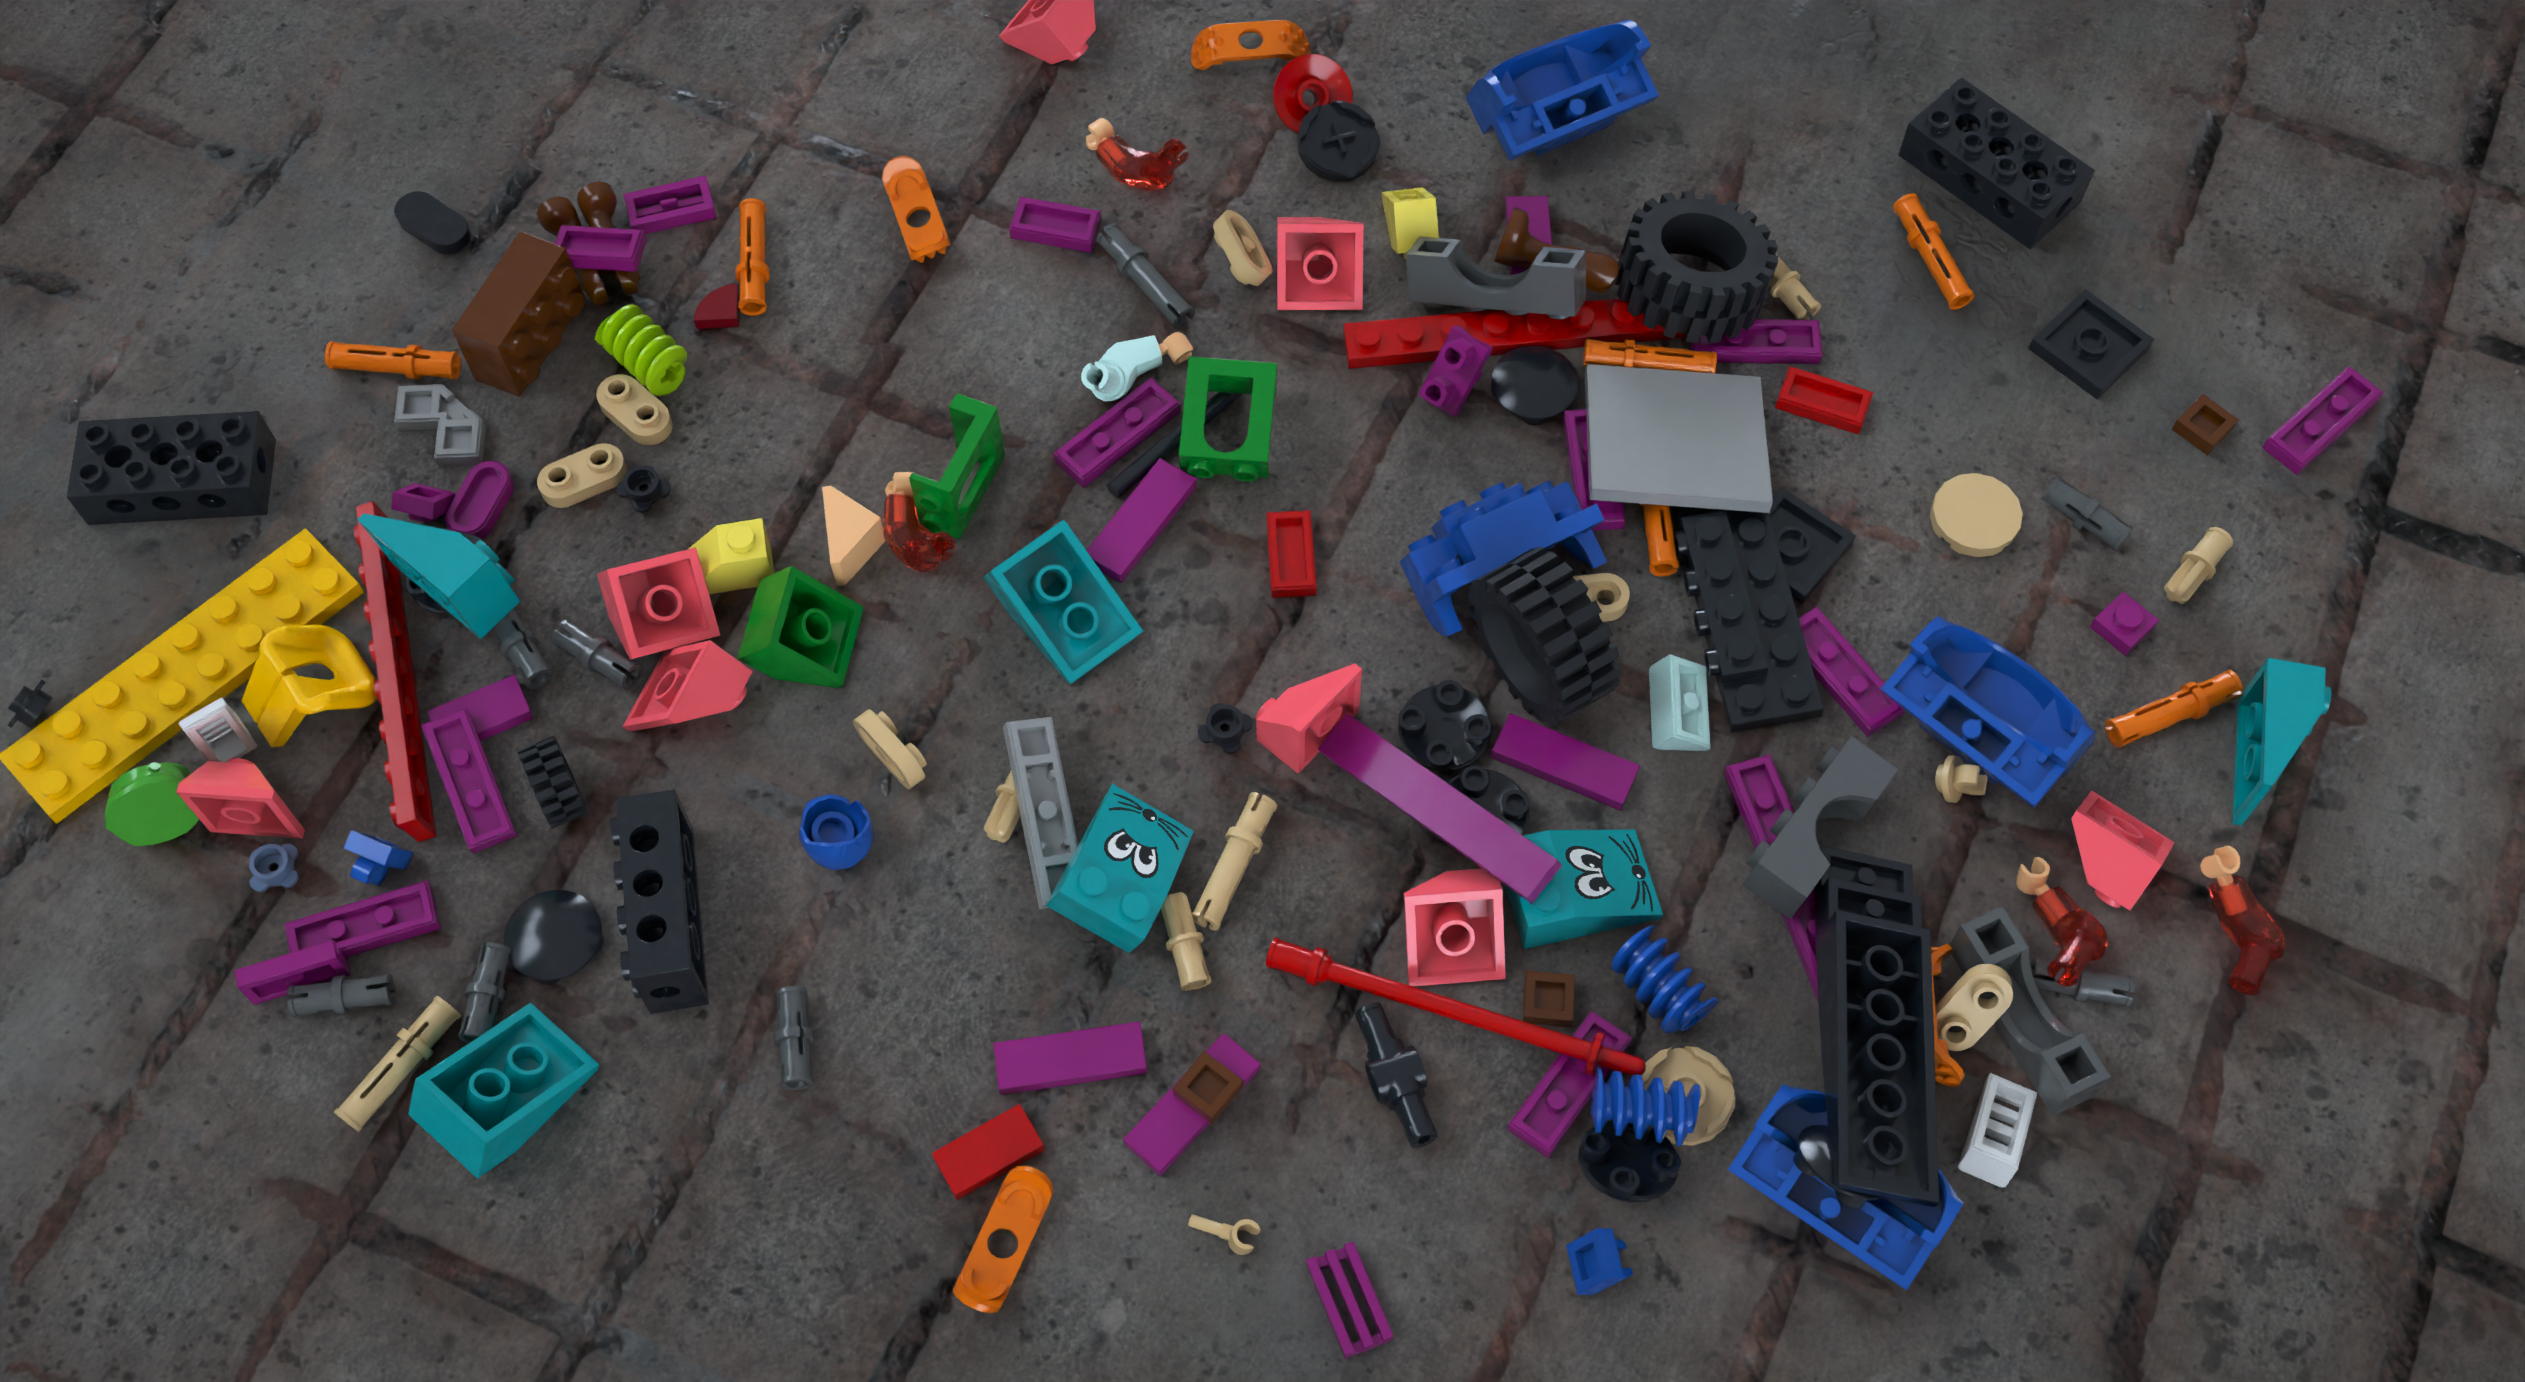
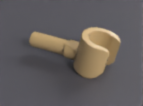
(1227, 1231)

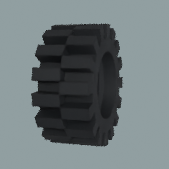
(552, 782)

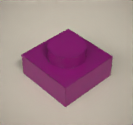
(422, 502)
(2124, 623)

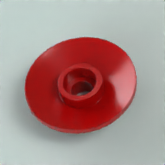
(1313, 74)

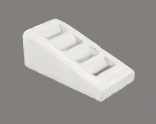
(218, 732)
(1986, 1157)

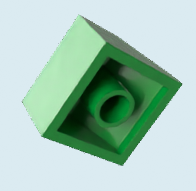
(800, 630)

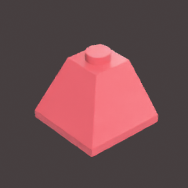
(1052, 29)
(1319, 264)
(659, 603)
(688, 686)
(1307, 714)
(238, 800)
(2117, 851)
(1455, 929)

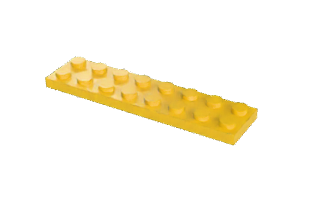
(175, 676)

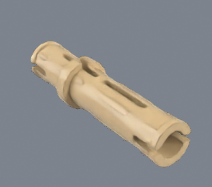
(1241, 845)
(397, 1063)

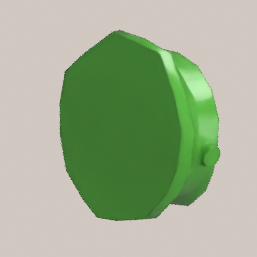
(146, 806)

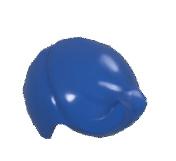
(836, 831)

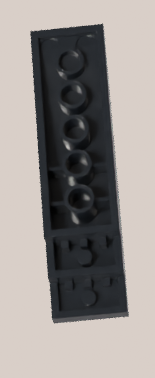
(1876, 1028)

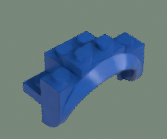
(1564, 89)
(1492, 534)
(1990, 709)
(1868, 1232)

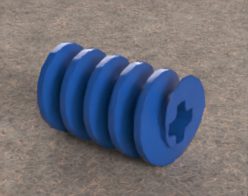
(1661, 983)
(1644, 1107)

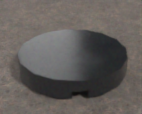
(1338, 141)

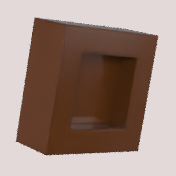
(2205, 424)
(1549, 998)
(1208, 1087)

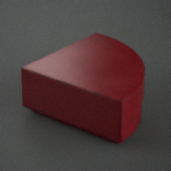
(719, 308)

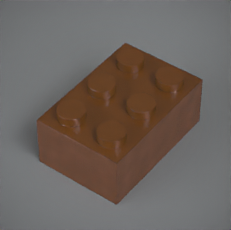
(519, 314)

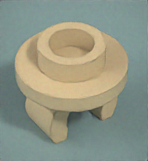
(1955, 778)

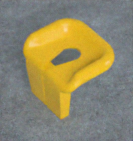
(282, 699)

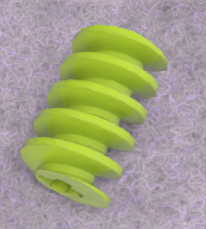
(643, 349)

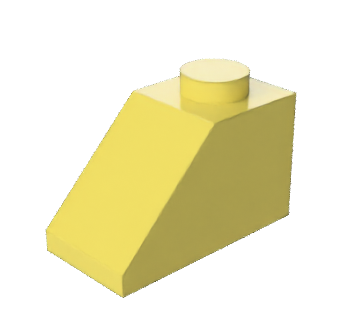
(1408, 216)
(735, 556)

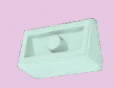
(1679, 705)

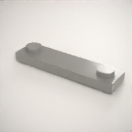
(1041, 801)

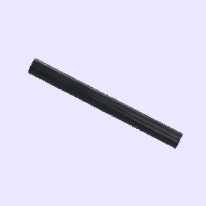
(1165, 447)

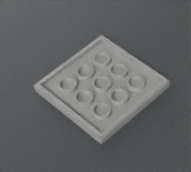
(1677, 438)

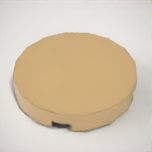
(1976, 514)
(1693, 1067)

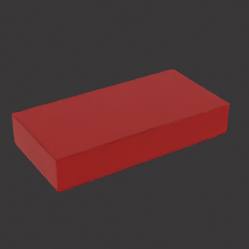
(1824, 400)
(1291, 554)
(988, 1151)

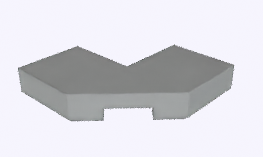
(459, 430)

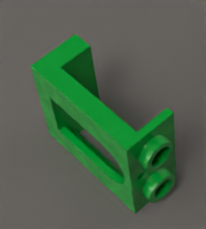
(1231, 377)
(977, 440)

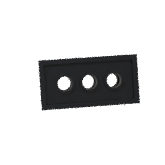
(1995, 162)
(172, 468)
(659, 902)

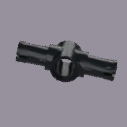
(1396, 1075)

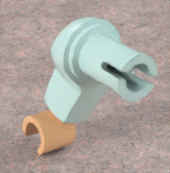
(1126, 360)

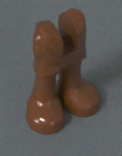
(597, 207)
(1521, 249)

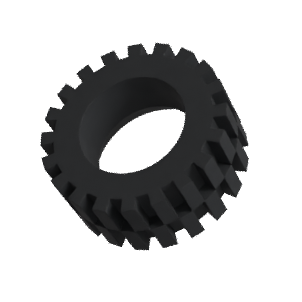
(1688, 298)
(1544, 635)

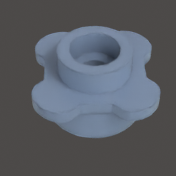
(267, 856)

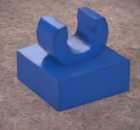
(375, 857)
(1597, 1261)

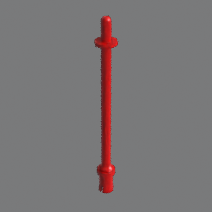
(1320, 967)

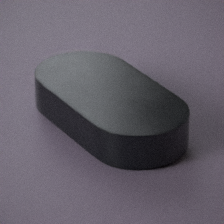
(432, 222)

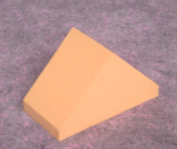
(851, 532)

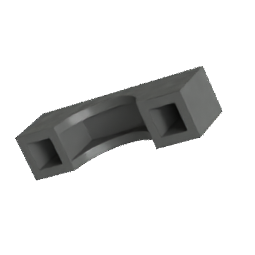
(1446, 275)
(1794, 862)
(2052, 1056)

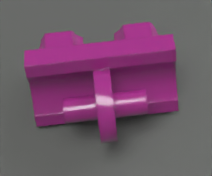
(1455, 371)

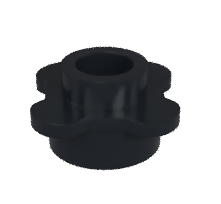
(639, 478)
(29, 705)
(1221, 715)

